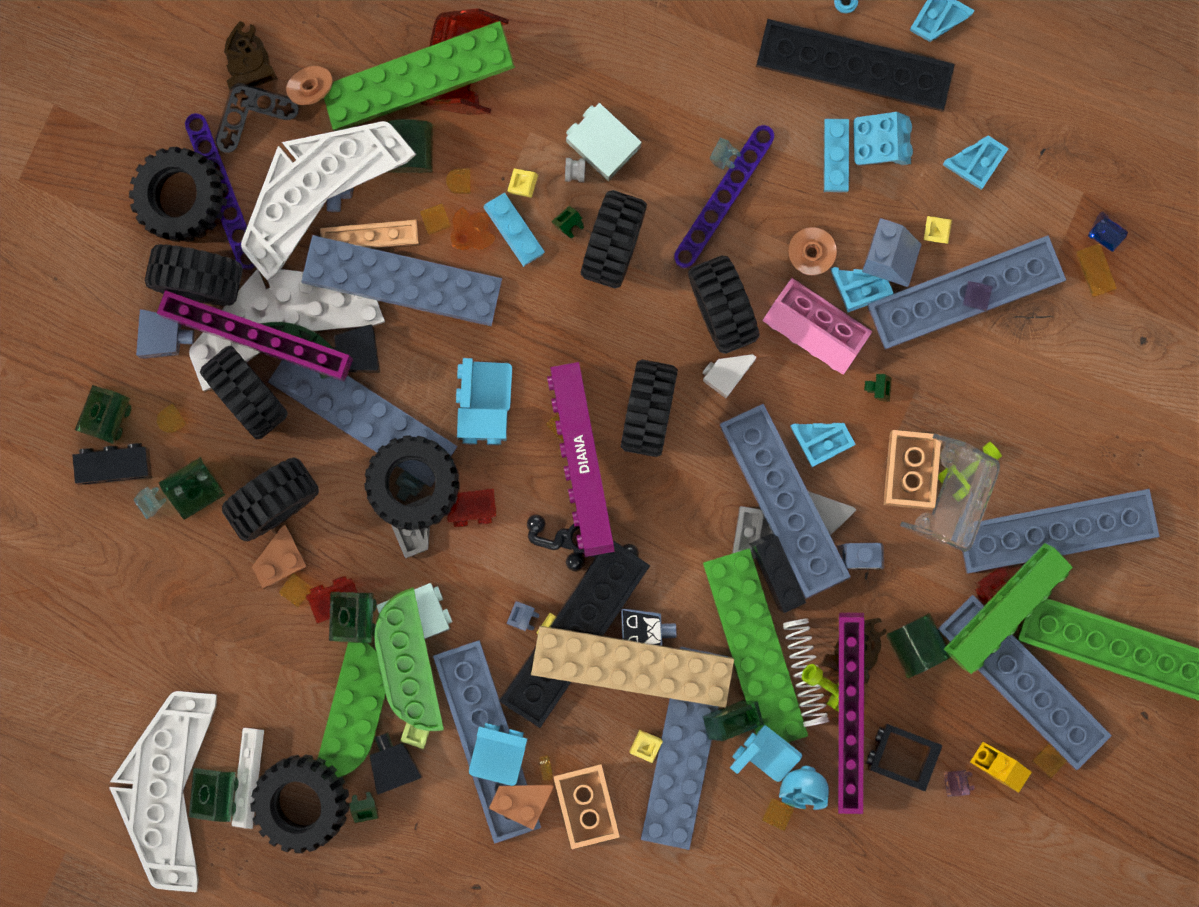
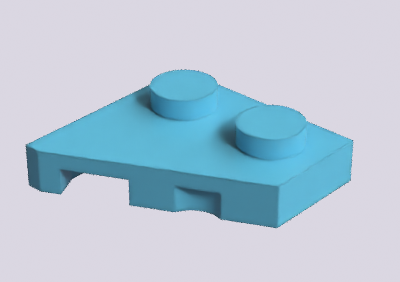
(939, 17)
(977, 161)
(859, 288)
(822, 440)

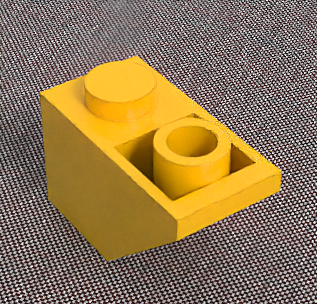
(1001, 767)

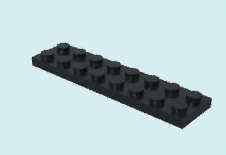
(855, 65)
(587, 610)

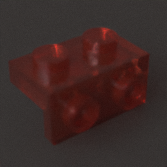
(473, 506)
(320, 597)

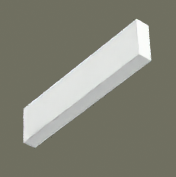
(247, 776)

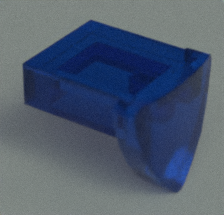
(1107, 232)

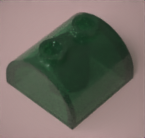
(419, 137)
(103, 414)
(192, 488)
(351, 617)
(918, 645)
(213, 795)

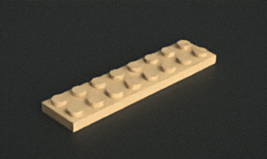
(632, 666)

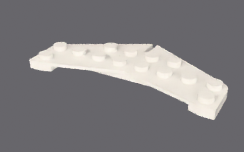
(299, 189)
(289, 303)
(156, 803)

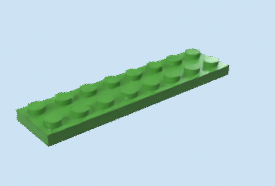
(419, 76)
(754, 642)
(1113, 647)

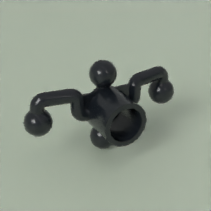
(563, 538)

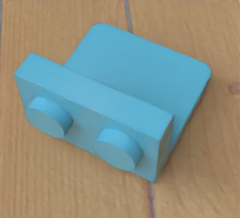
(882, 139)
(484, 385)
(768, 753)
(498, 754)

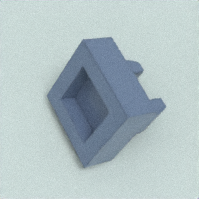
(521, 616)

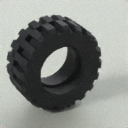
(149, 185)
(613, 239)
(194, 274)
(724, 304)
(243, 392)
(649, 408)
(388, 459)
(270, 499)
(277, 825)

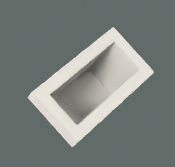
(727, 373)

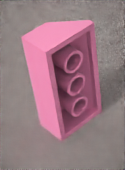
(817, 326)

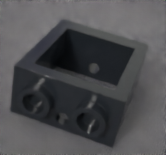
(927, 766)

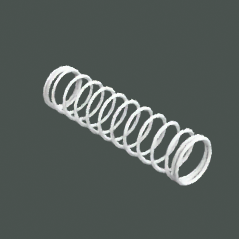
(788, 626)

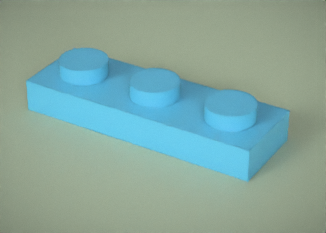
(836, 155)
(514, 229)

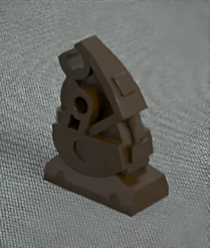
(245, 62)
(870, 657)

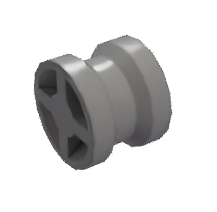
(575, 170)

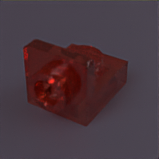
(992, 580)

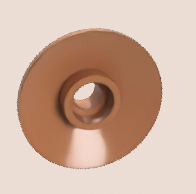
(309, 85)
(814, 239)

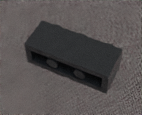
(111, 464)
(777, 573)

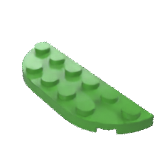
(406, 663)
(354, 710)

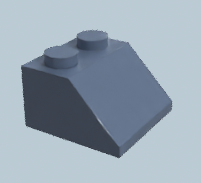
(892, 253)

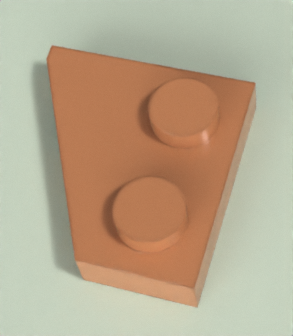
(278, 559)
(521, 802)

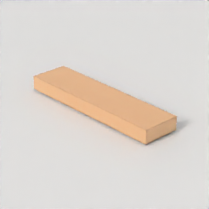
(375, 234)

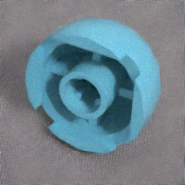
(805, 788)

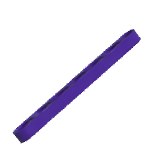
(722, 208)
(238, 223)

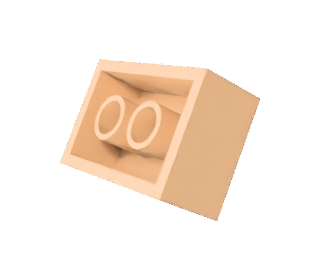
(912, 470)
(586, 806)

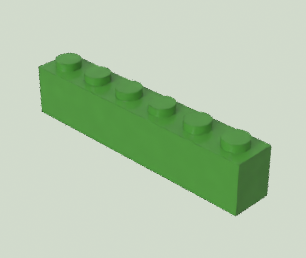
(1008, 608)

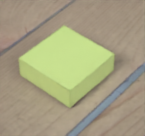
(414, 736)

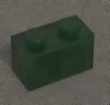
(733, 720)

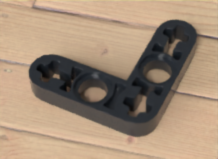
(249, 103)

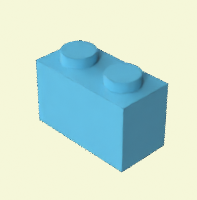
(482, 425)

